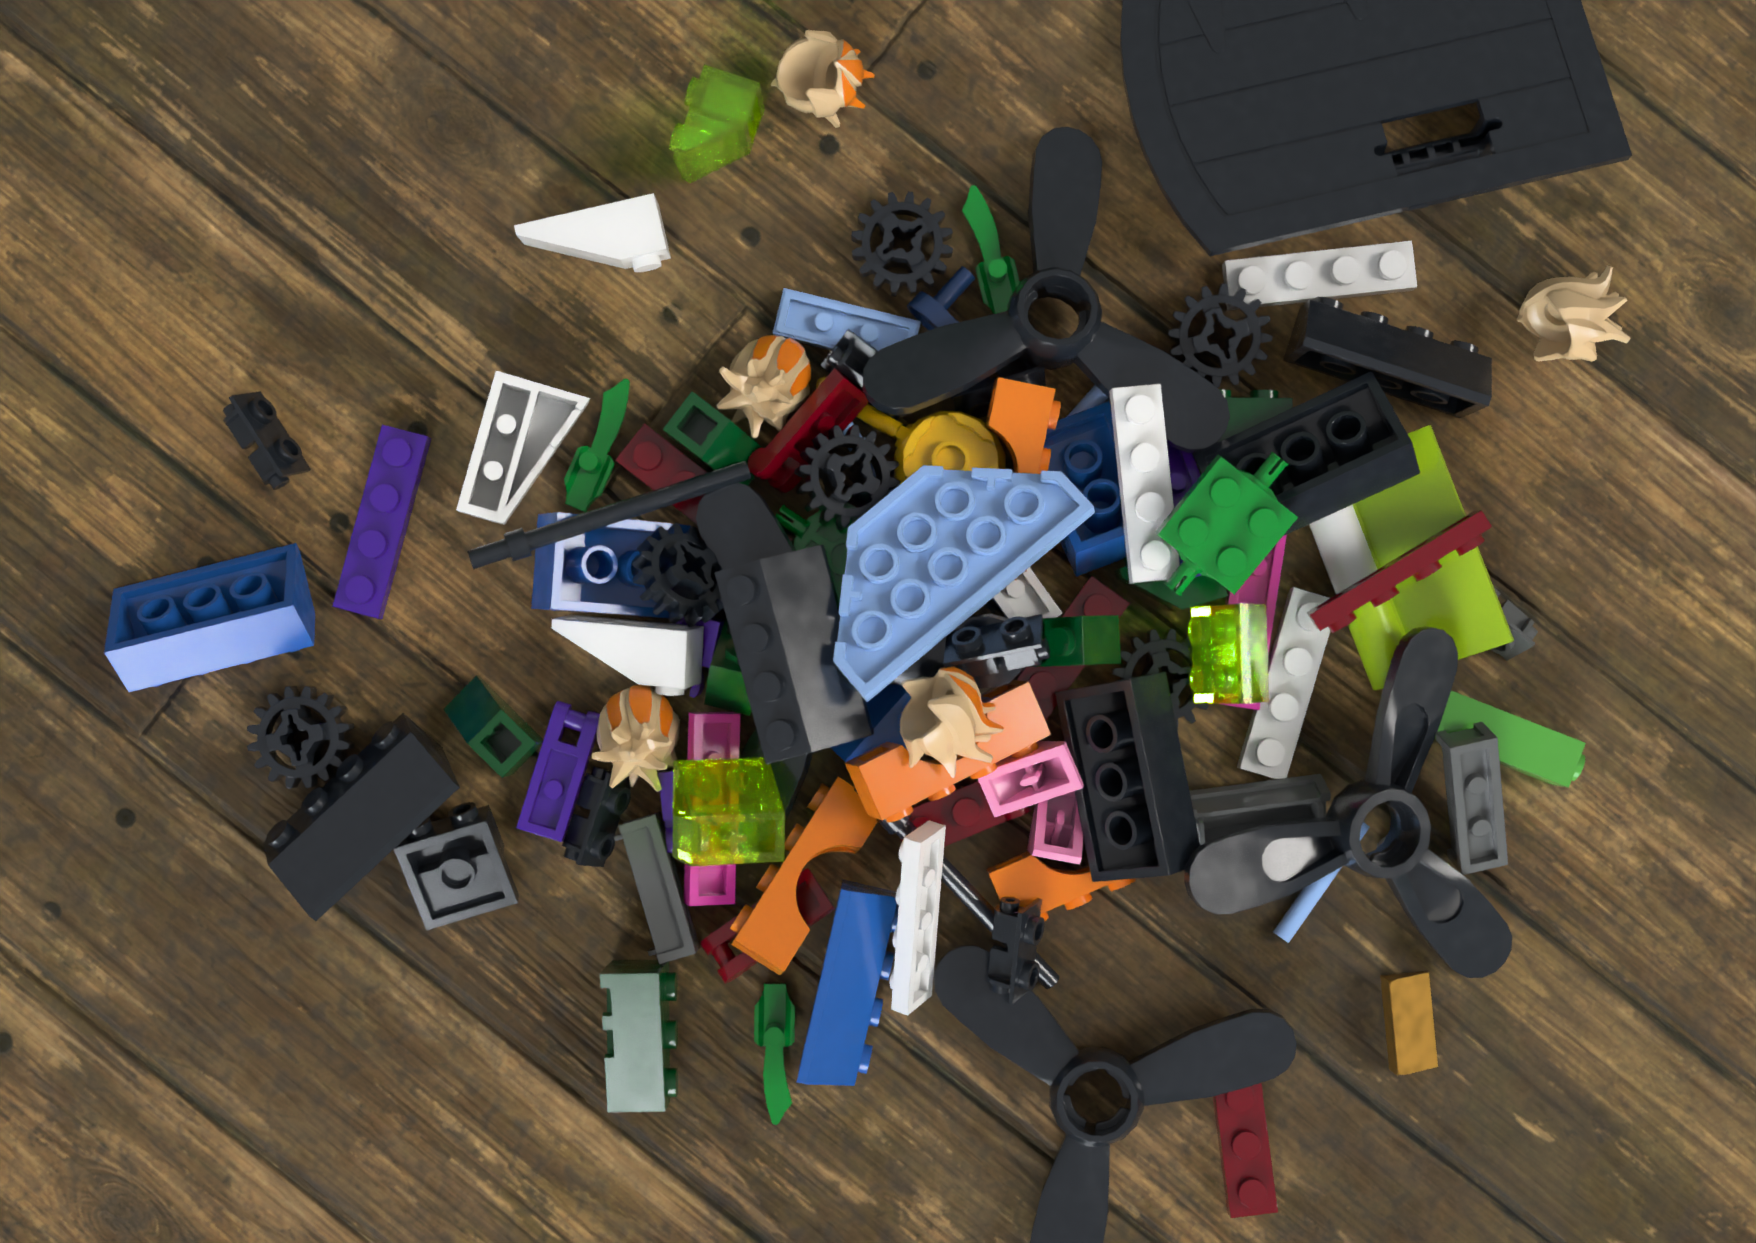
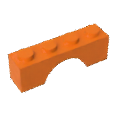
(1020, 418)
(892, 787)
(1031, 879)
(775, 926)

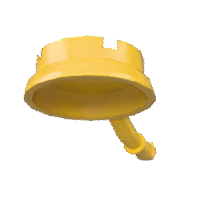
(939, 439)

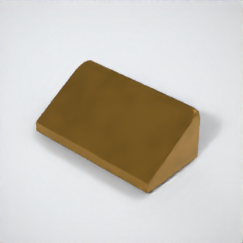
(1409, 1022)

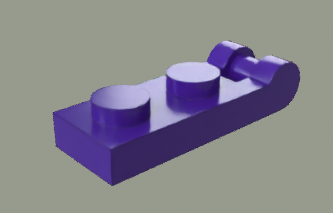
(558, 773)

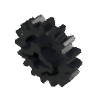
(890, 227)
(1240, 328)
(830, 470)
(679, 575)
(1157, 658)
(294, 720)

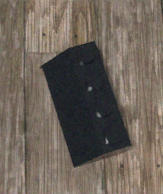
(1403, 361)
(1335, 447)
(784, 640)
(1134, 777)
(359, 815)

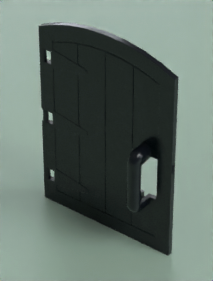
(1276, 108)

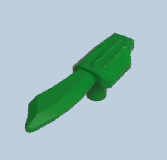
(997, 274)
(592, 465)
(775, 1029)

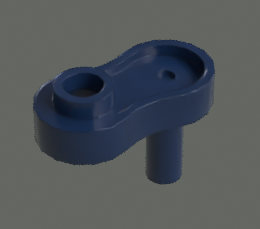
(933, 311)

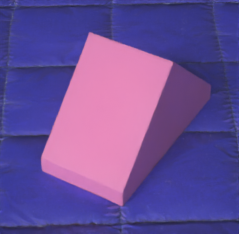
(1031, 778)
(1057, 830)

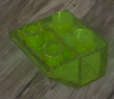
(719, 123)
(1229, 654)
(726, 812)

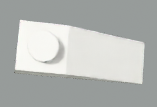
(613, 234)
(640, 650)

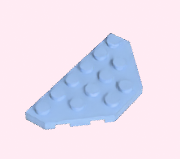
(937, 557)

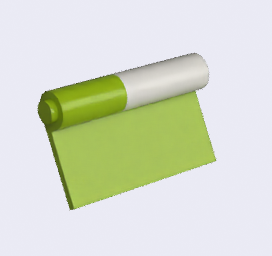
(1386, 526)

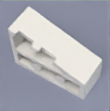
(514, 443)

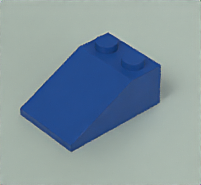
(1086, 455)
(593, 570)

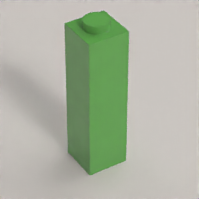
(1521, 743)

